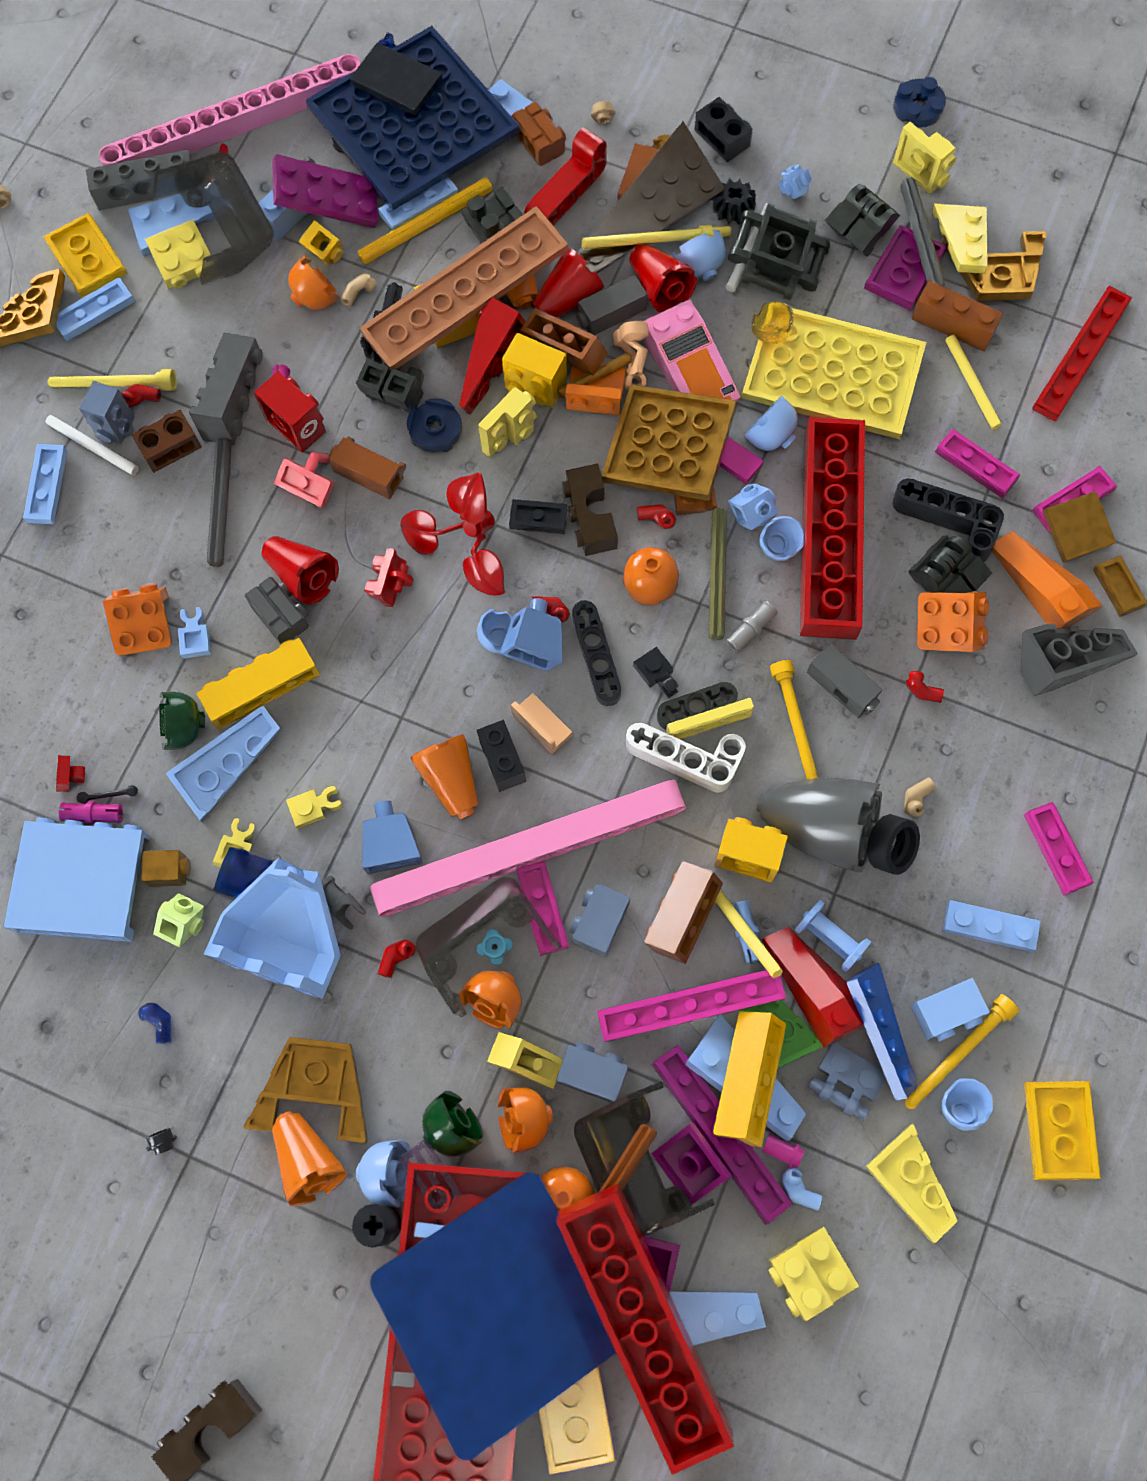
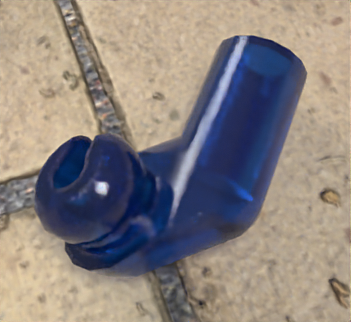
(158, 1018)

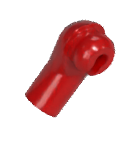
(139, 393)
(920, 690)

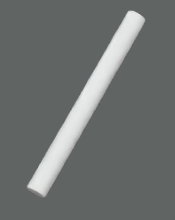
(740, 268)
(92, 445)

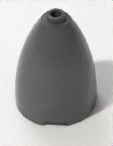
(825, 817)

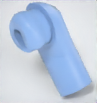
(796, 1190)

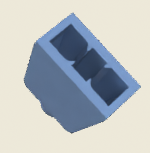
(534, 637)
(388, 841)

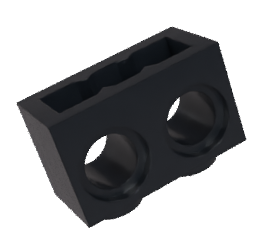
(723, 129)
(501, 755)

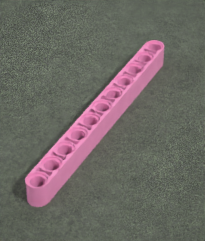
(232, 115)
(527, 848)

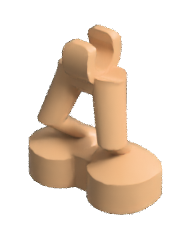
(630, 336)

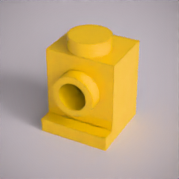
(314, 240)

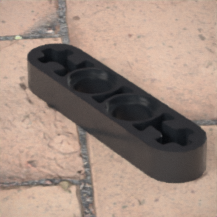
(593, 653)

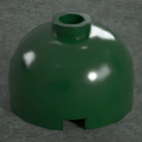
(179, 720)
(449, 1127)

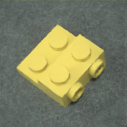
(924, 157)
(178, 253)
(509, 420)
(812, 1274)

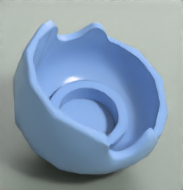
(782, 538)
(493, 630)
(967, 1104)

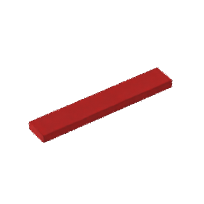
(1081, 353)

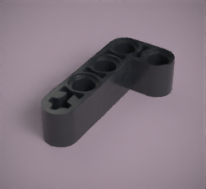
(945, 515)

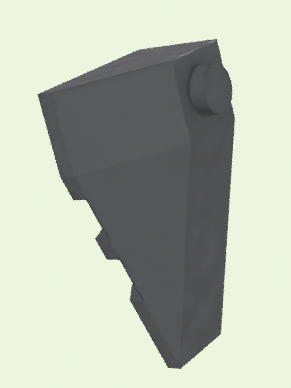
(1064, 655)

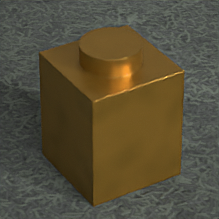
(165, 868)

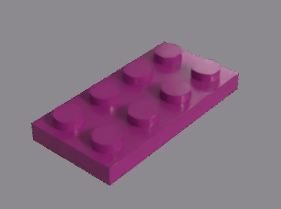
(323, 191)

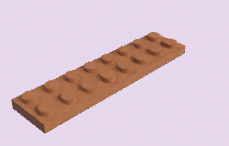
(464, 288)

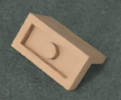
(541, 723)

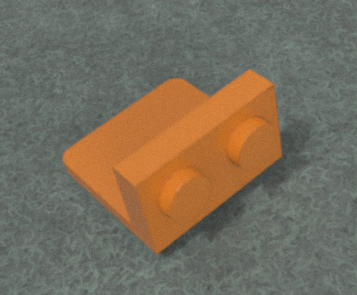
(598, 397)
(138, 619)
(952, 621)

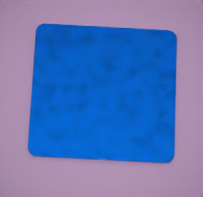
(493, 1315)

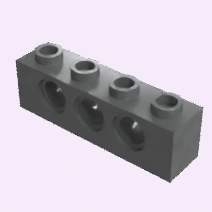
(129, 180)

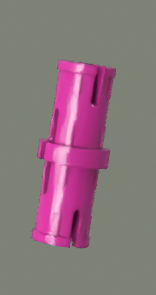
(91, 812)

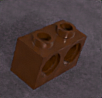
(168, 446)

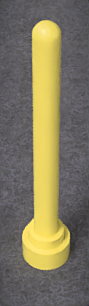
(165, 379)

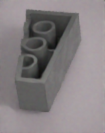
(227, 388)

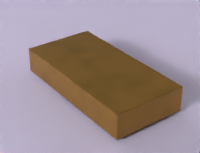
(1120, 586)

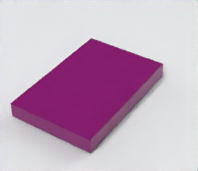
(900, 270)

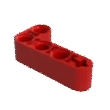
(573, 178)

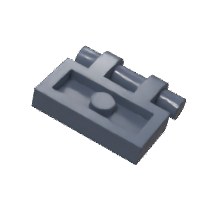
(853, 1073)

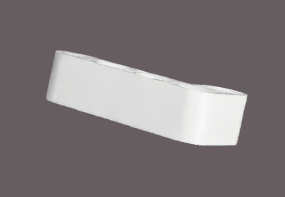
(683, 751)

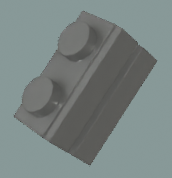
(277, 610)

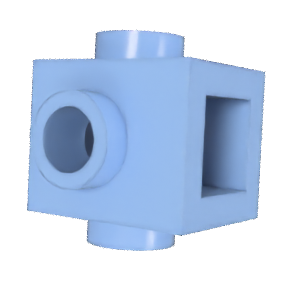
(753, 506)

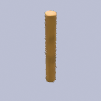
(601, 372)

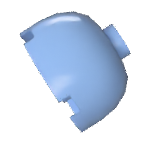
(703, 254)
(774, 427)
(383, 1173)

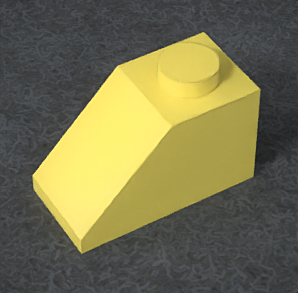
(525, 1060)

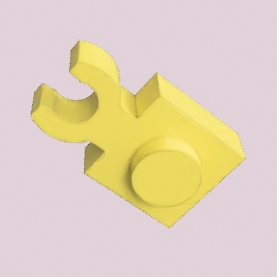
(309, 807)
(237, 841)

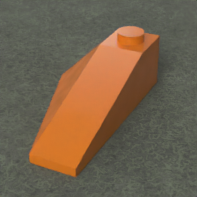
(1047, 585)

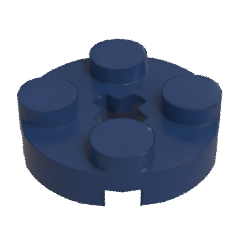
(923, 90)
(441, 438)

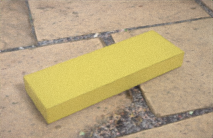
(711, 719)

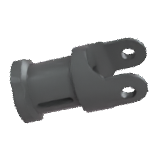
(339, 901)

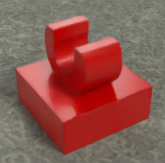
(68, 774)

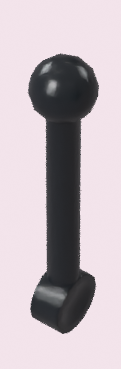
(83, 797)

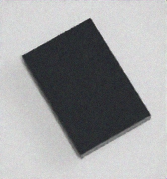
(396, 79)

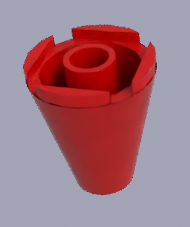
(662, 277)
(567, 285)
(301, 568)

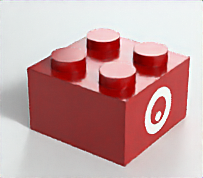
(290, 411)

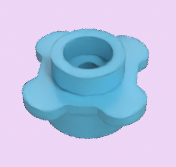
(485, 948)

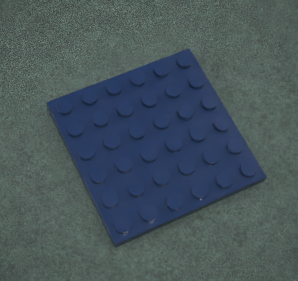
(410, 152)

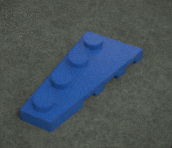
(879, 1019)

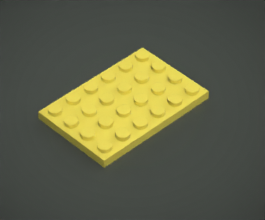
(838, 372)

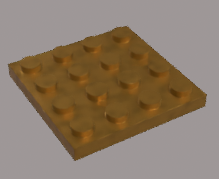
(669, 442)

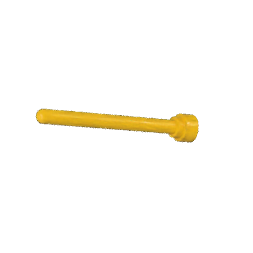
(783, 673)
(1002, 1010)

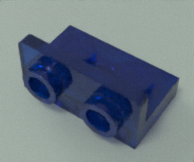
(239, 871)

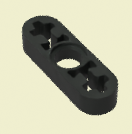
(675, 704)

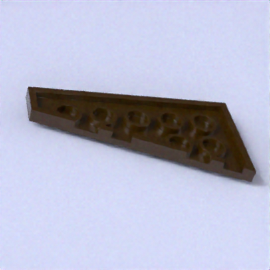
(664, 193)

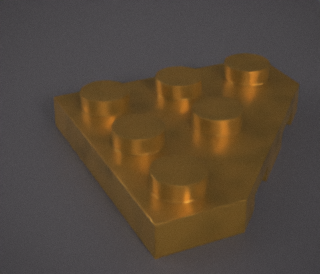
(34, 311)

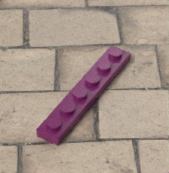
(738, 1157)

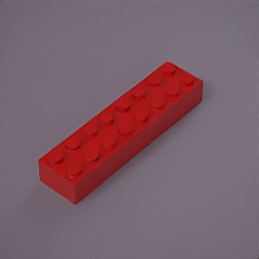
(833, 529)
(645, 1329)

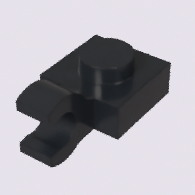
(656, 669)

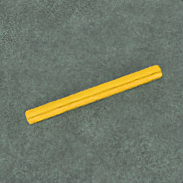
(424, 221)

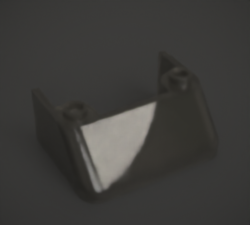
(221, 185)
(500, 898)
(603, 1140)

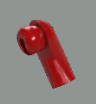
(657, 513)
(556, 608)
(394, 954)

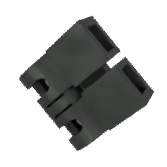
(490, 216)
(862, 218)
(391, 387)
(950, 567)

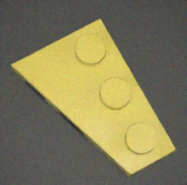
(966, 235)
(910, 1180)

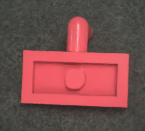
(304, 480)

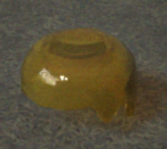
(773, 322)

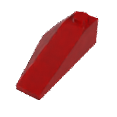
(491, 340)
(816, 987)

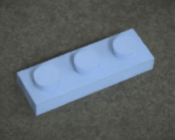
(418, 205)
(93, 309)
(45, 484)
(991, 926)

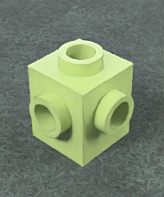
(179, 920)

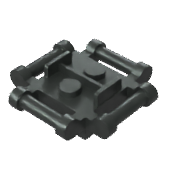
(779, 251)

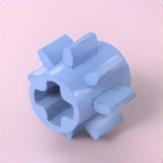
(795, 181)

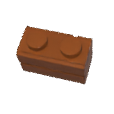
(539, 133)

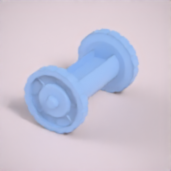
(833, 936)

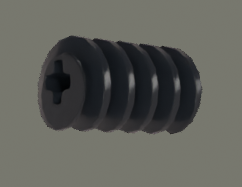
(374, 1237)

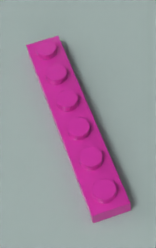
(690, 1005)

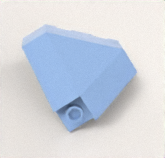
(280, 930)

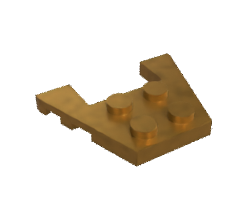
(1008, 274)
(314, 1074)

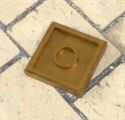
(1079, 526)

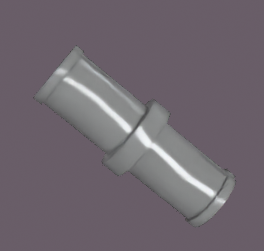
(751, 626)

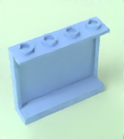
(75, 880)

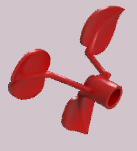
(465, 497)

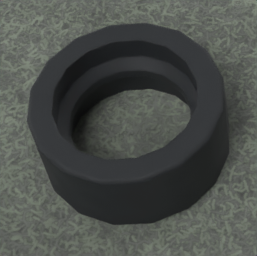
(882, 839)

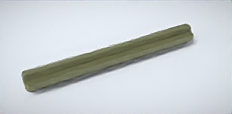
(718, 574)

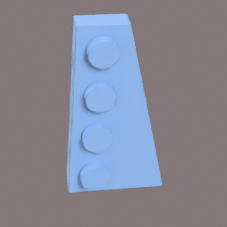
(162, 215)

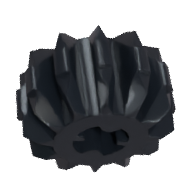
(734, 201)

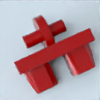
(391, 578)

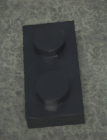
(538, 516)

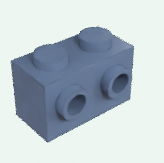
(107, 413)

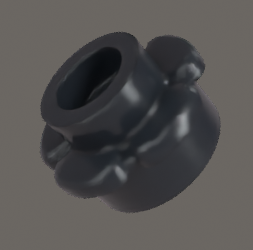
(161, 1141)

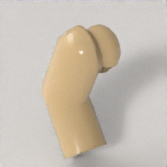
(355, 285)
(914, 797)

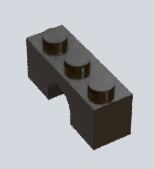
(594, 531)
(182, 1452)

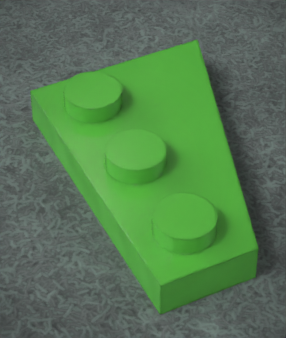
(797, 1038)

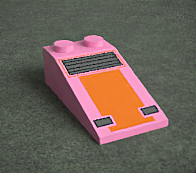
(688, 353)

